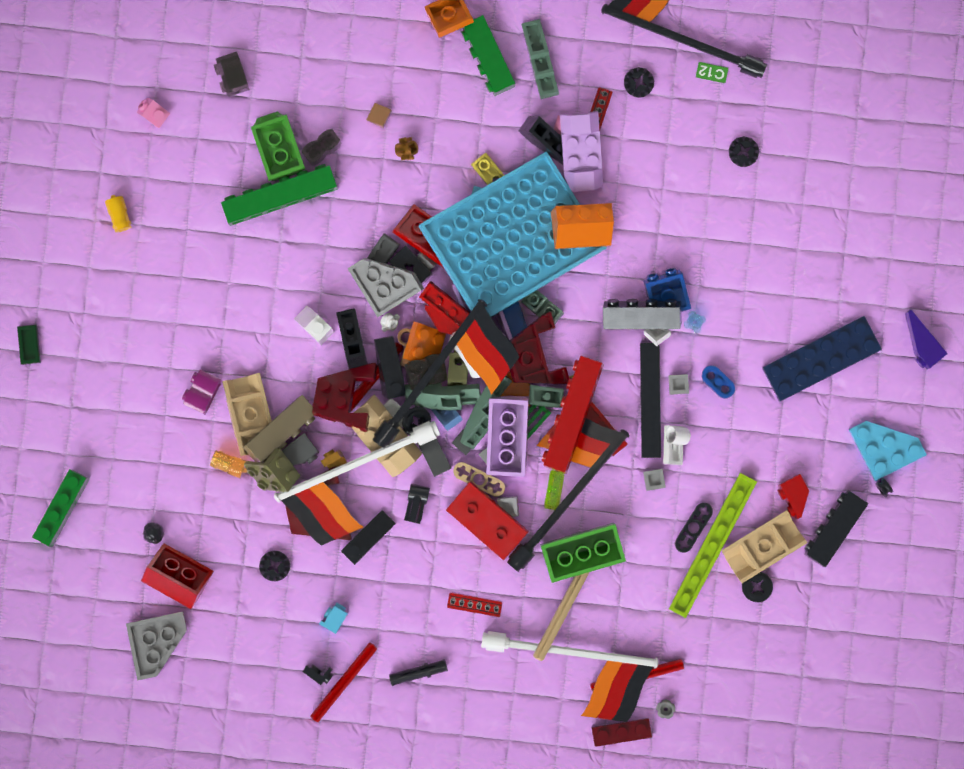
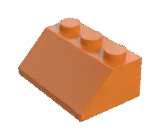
(582, 225)

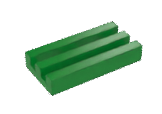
(542, 408)

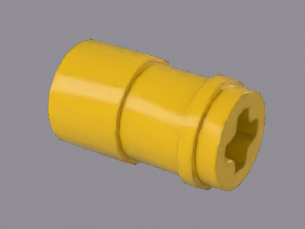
(118, 212)

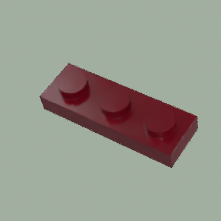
(621, 732)

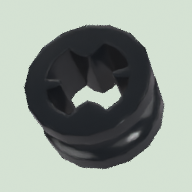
(884, 487)

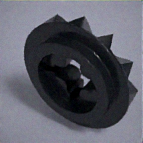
(630, 84)
(742, 160)
(418, 412)
(283, 568)
(758, 596)

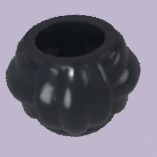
(153, 533)

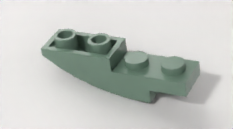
(446, 397)

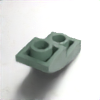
(540, 304)

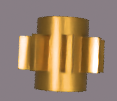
(406, 148)

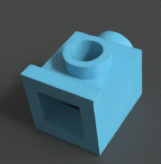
(334, 618)

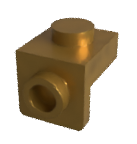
(333, 459)

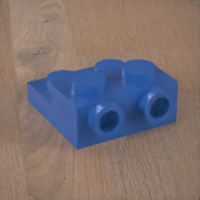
(668, 287)

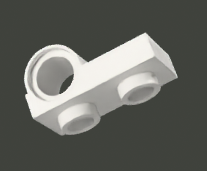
(674, 440)

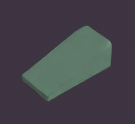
(545, 396)

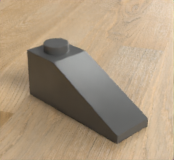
(301, 451)

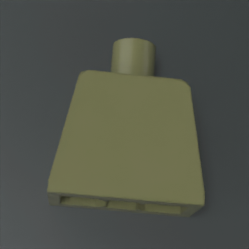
(456, 373)

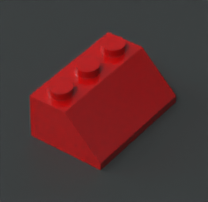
(177, 576)

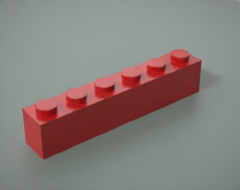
(573, 414)

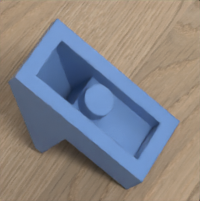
(448, 418)

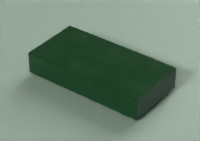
(28, 344)

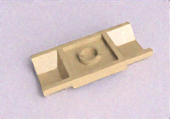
(246, 408)
(395, 461)
(763, 547)

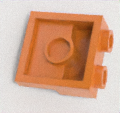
(448, 16)

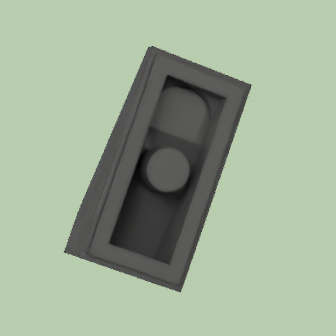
(435, 457)

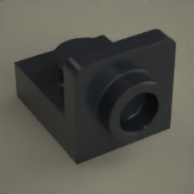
(314, 673)

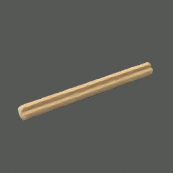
(559, 616)

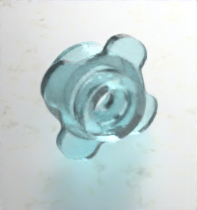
(699, 319)

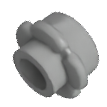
(665, 704)

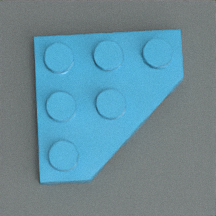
(885, 448)

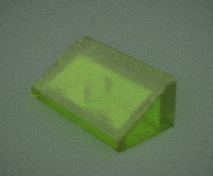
(554, 490)

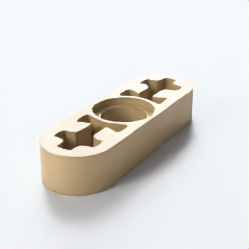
(468, 468)

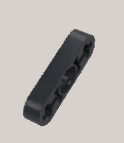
(701, 526)

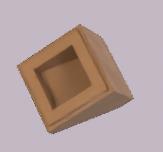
(379, 115)

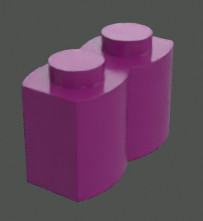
(201, 392)

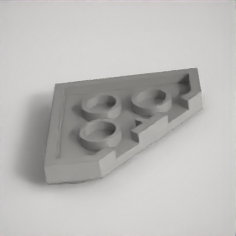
(384, 284)
(154, 642)

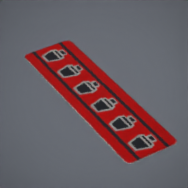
(601, 103)
(474, 604)

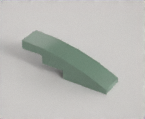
(540, 59)
(478, 421)

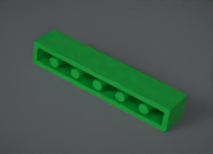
(279, 195)

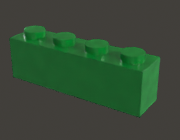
(489, 56)
(60, 508)

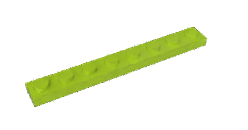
(712, 545)

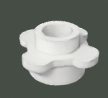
(389, 322)

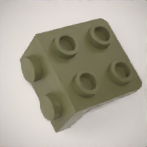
(275, 474)

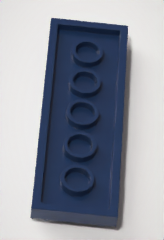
(821, 358)

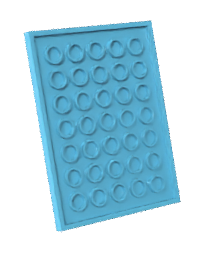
(502, 238)

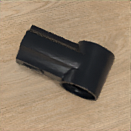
(416, 500)

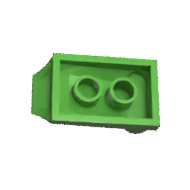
(277, 146)

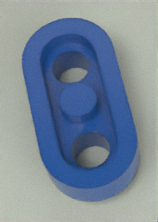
(719, 380)

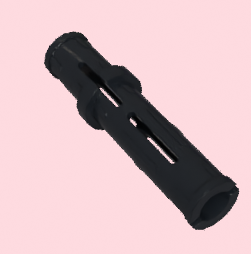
(418, 672)

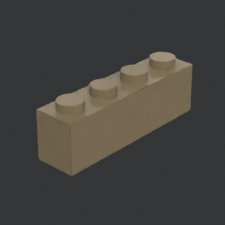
(280, 429)

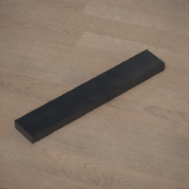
(650, 400)

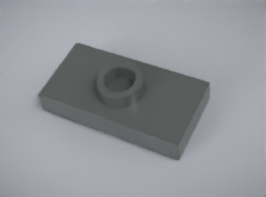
(384, 249)

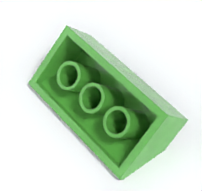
(583, 552)

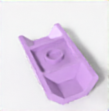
(581, 151)

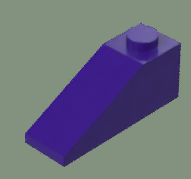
(924, 344)

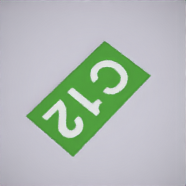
(712, 72)

